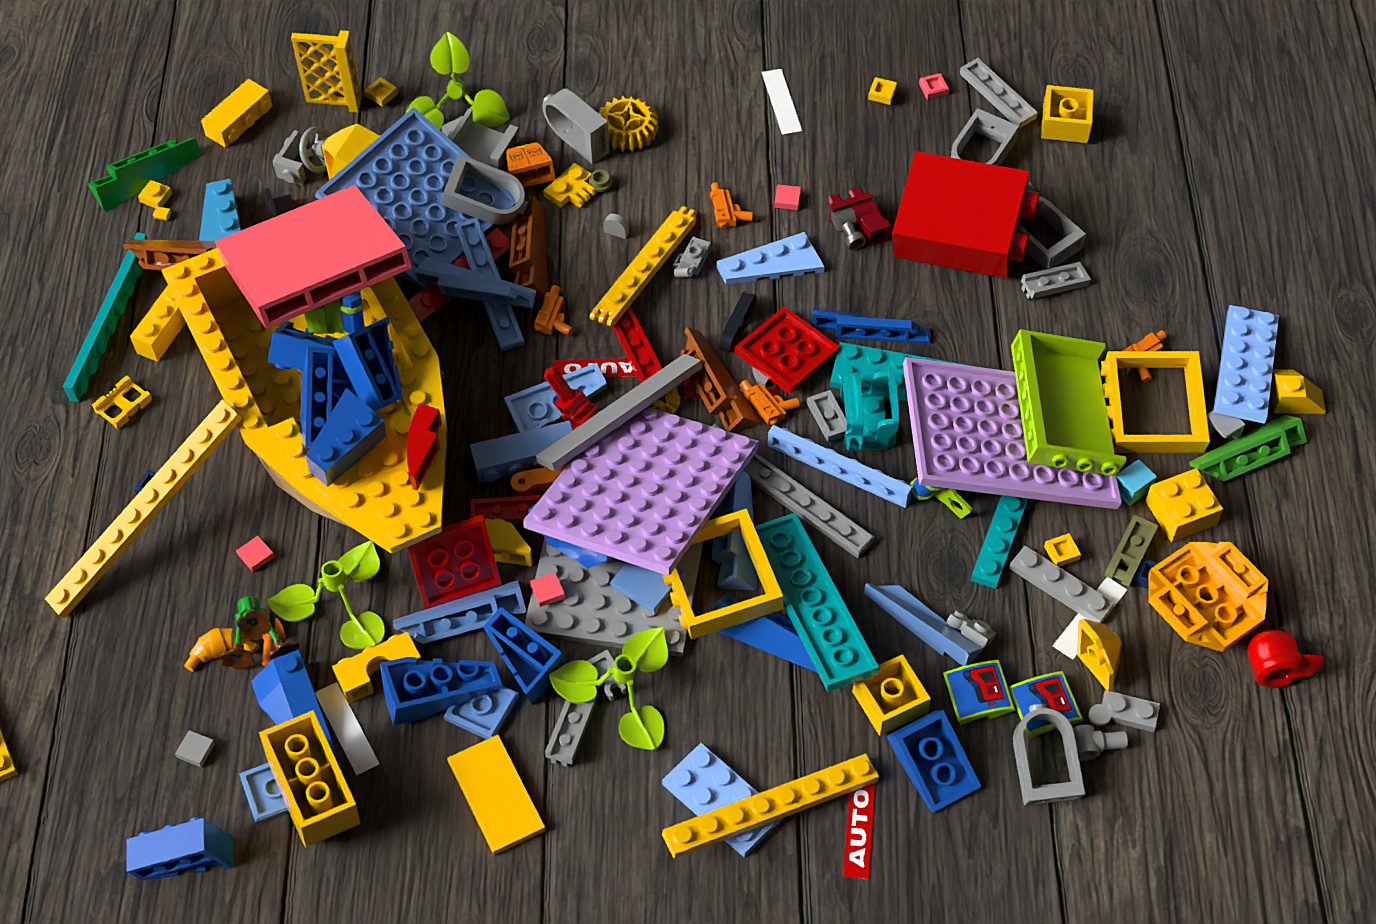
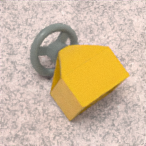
(336, 149)

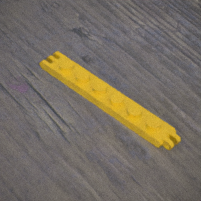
(644, 267)

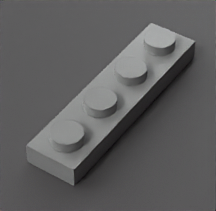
(998, 93)
(1061, 585)

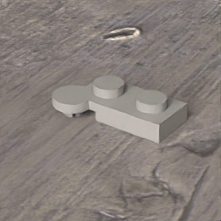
(1125, 711)

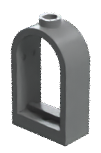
(577, 124)
(991, 127)
(488, 174)
(1072, 234)
(1054, 792)

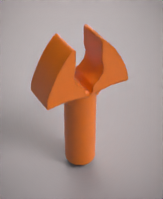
(268, 642)

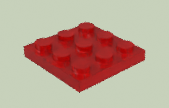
(787, 350)
(454, 563)

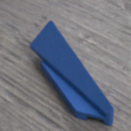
(865, 327)
(769, 633)

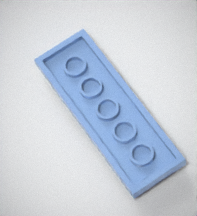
(1246, 364)

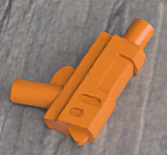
(725, 212)
(550, 316)
(1149, 343)
(769, 408)

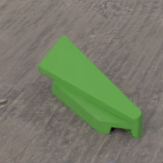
(1252, 449)

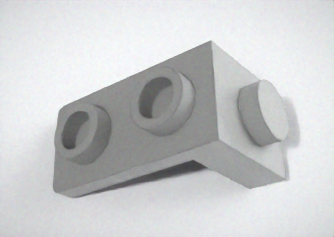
(283, 162)

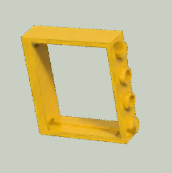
(1156, 443)
(735, 613)

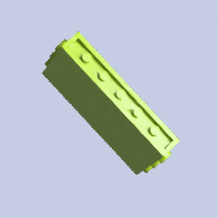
(1063, 403)

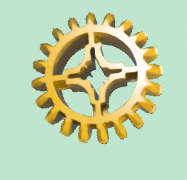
(630, 123)

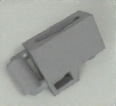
(692, 259)

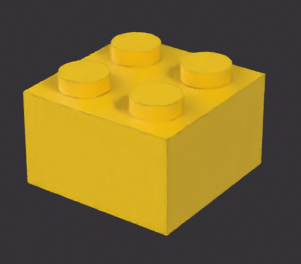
(1067, 114)
(1184, 505)
(892, 696)

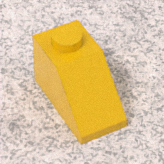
(507, 543)

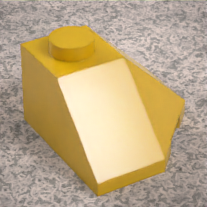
(1295, 394)
(1099, 651)

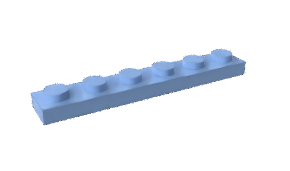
(839, 466)

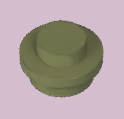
(600, 180)

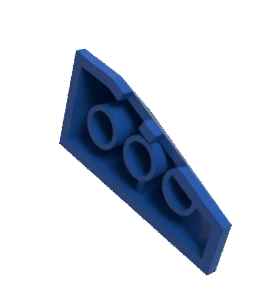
(425, 688)
(286, 691)

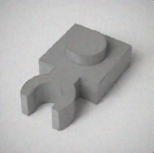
(975, 630)
(602, 663)

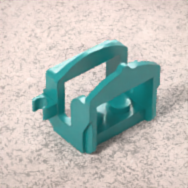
(865, 411)

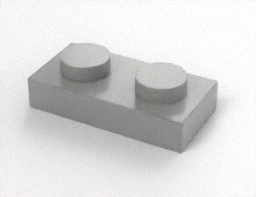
(828, 415)

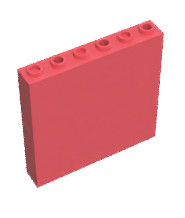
(312, 256)

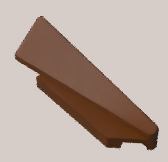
(529, 249)
(165, 253)
(717, 386)

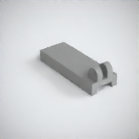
(1054, 280)
(569, 732)

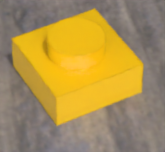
(381, 91)
(882, 91)
(155, 194)
(1062, 550)

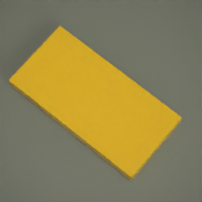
(496, 794)

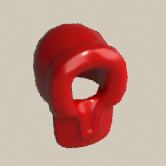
(1274, 653)

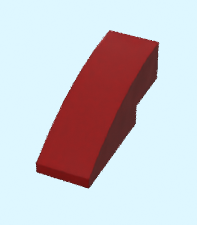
(422, 443)

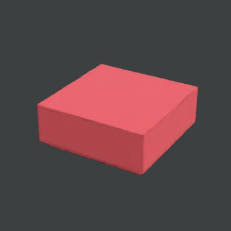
(934, 86)
(787, 197)
(255, 553)
(547, 589)

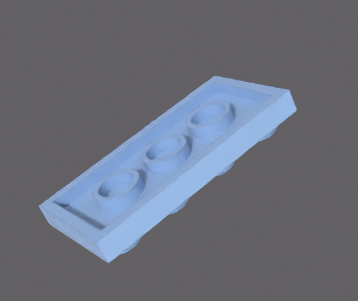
(709, 784)

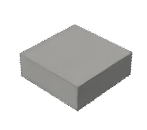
(195, 748)

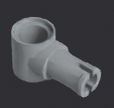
(1092, 743)

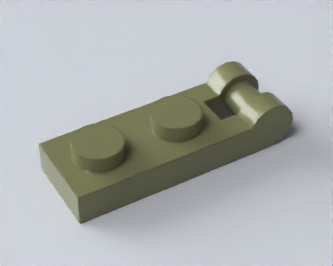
(1131, 549)

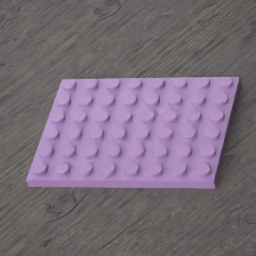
(974, 440)
(643, 489)

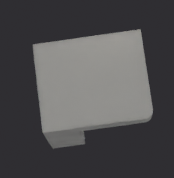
(1225, 425)

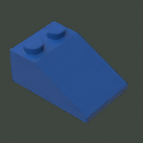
(934, 760)

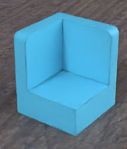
(1135, 482)

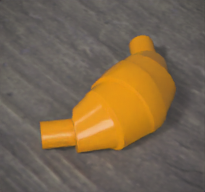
(213, 644)

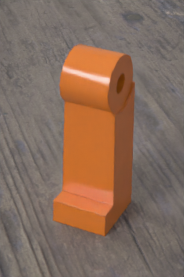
(534, 481)

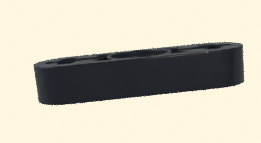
(737, 321)

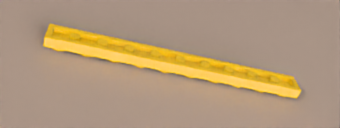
(143, 508)

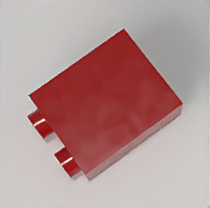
(964, 215)

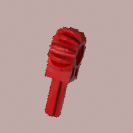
(571, 403)

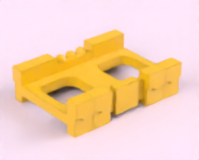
(116, 398)

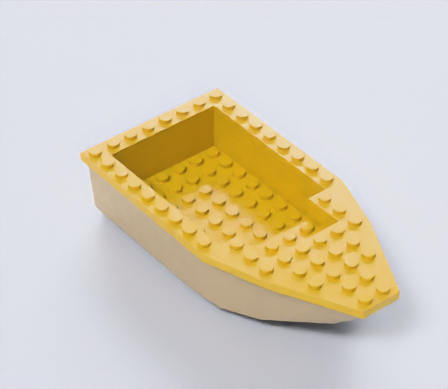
(377, 489)

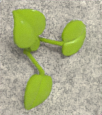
(452, 57)
(358, 564)
(578, 683)

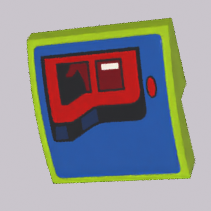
(1049, 690)
(979, 691)

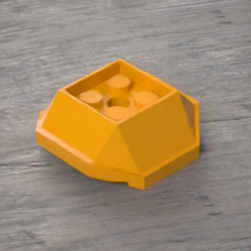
(1223, 577)

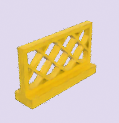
(344, 70)

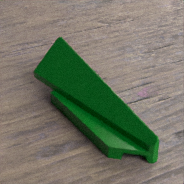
(134, 172)

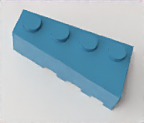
(219, 212)

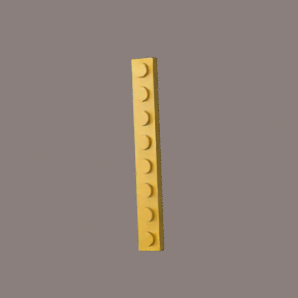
(769, 806)

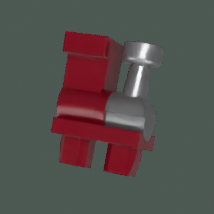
(861, 212)

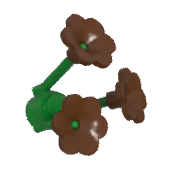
(253, 623)

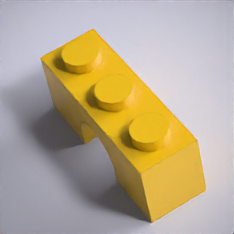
(355, 672)

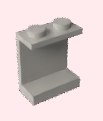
(483, 143)

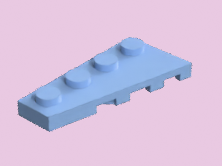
(786, 256)
(536, 406)

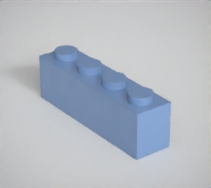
(514, 452)

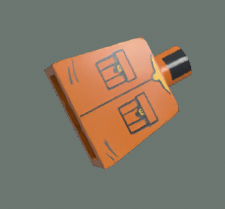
(530, 164)

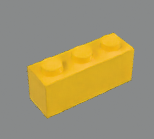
(237, 113)
(158, 327)

